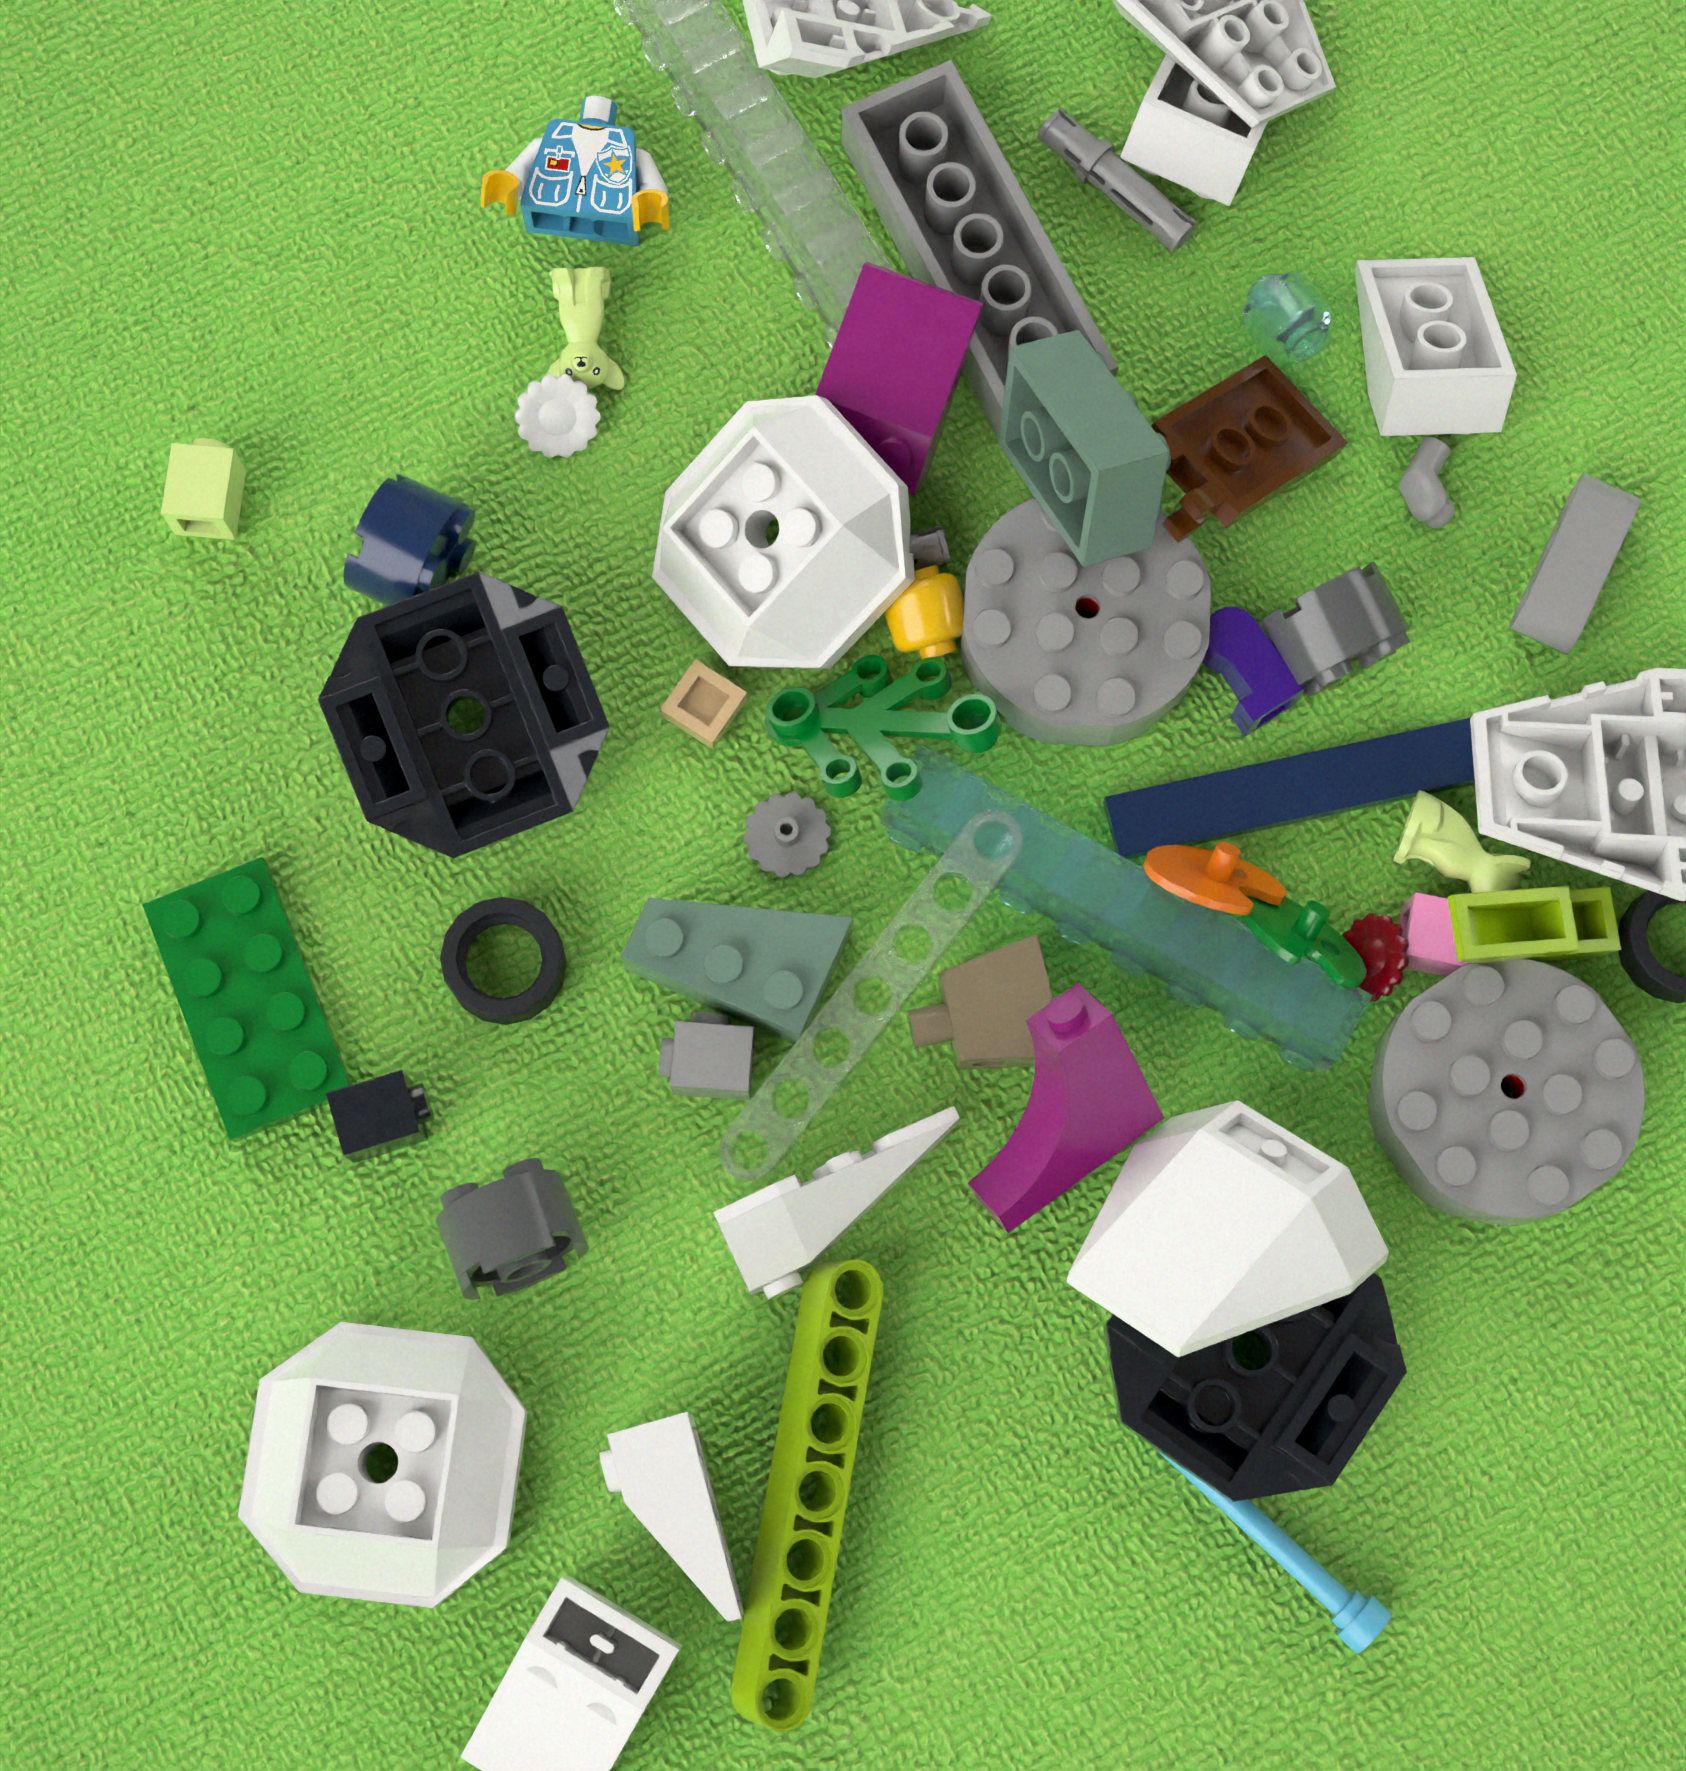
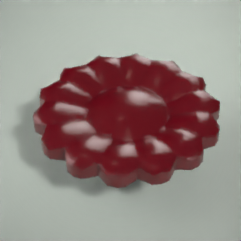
(1382, 951)

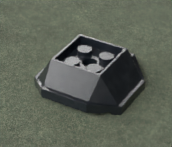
(450, 645)
(1270, 1426)

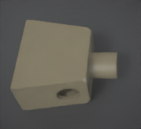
(987, 1008)

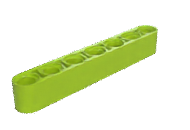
(820, 1522)

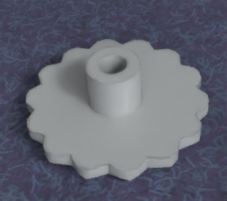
(787, 835)

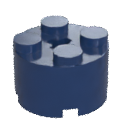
(409, 542)

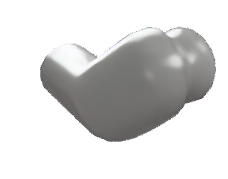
(1422, 487)

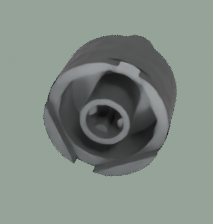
(1336, 625)
(510, 1229)

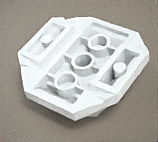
(837, 547)
(455, 1476)

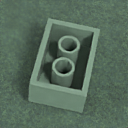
(1083, 447)

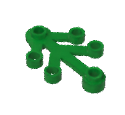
(802, 718)

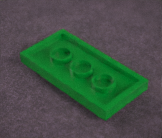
(247, 998)

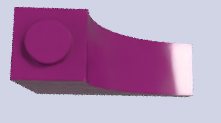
(1080, 1111)

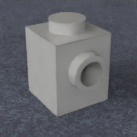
(709, 1058)

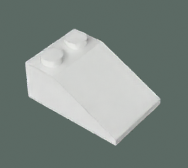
(1190, 136)
(1432, 347)
(671, 1493)

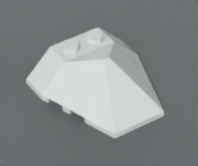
(1591, 778)

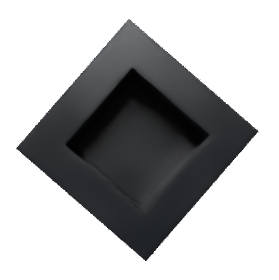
(380, 1115)

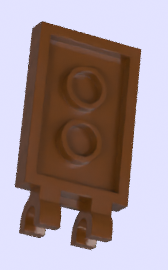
(1242, 446)

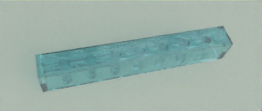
(1146, 928)

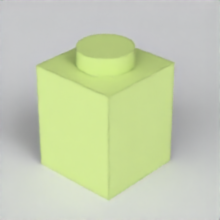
(203, 489)

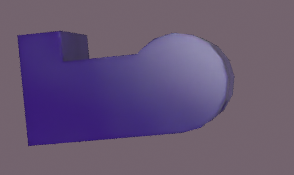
(1250, 668)

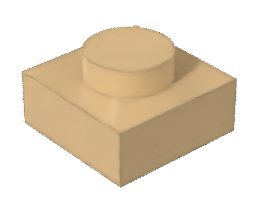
(704, 704)

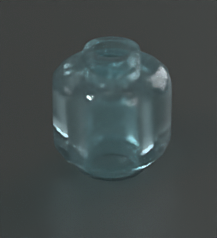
(1287, 317)

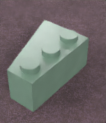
(740, 960)

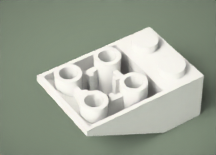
(572, 1687)

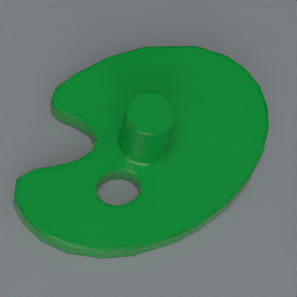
(1303, 931)

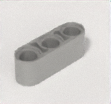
(1575, 563)

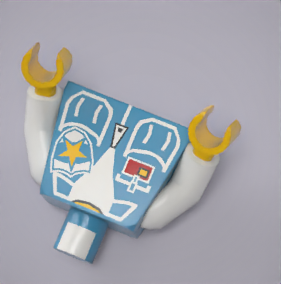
(583, 180)

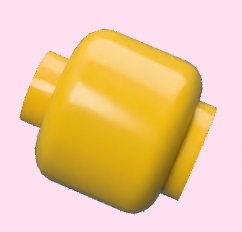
(928, 614)

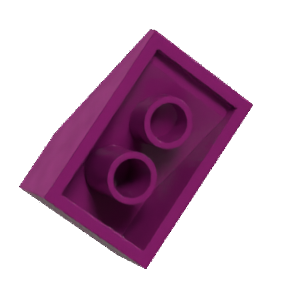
(899, 366)

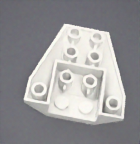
(1246, 52)
(1225, 1230)

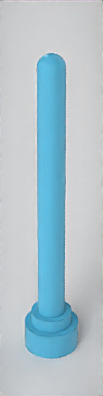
(1355, 1616)

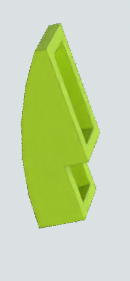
(1534, 924)

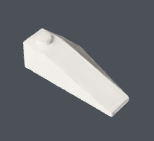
(795, 1223)

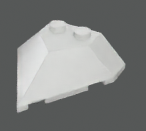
(834, 35)

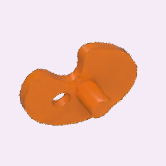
(1212, 877)

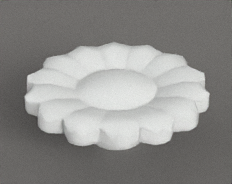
(557, 415)

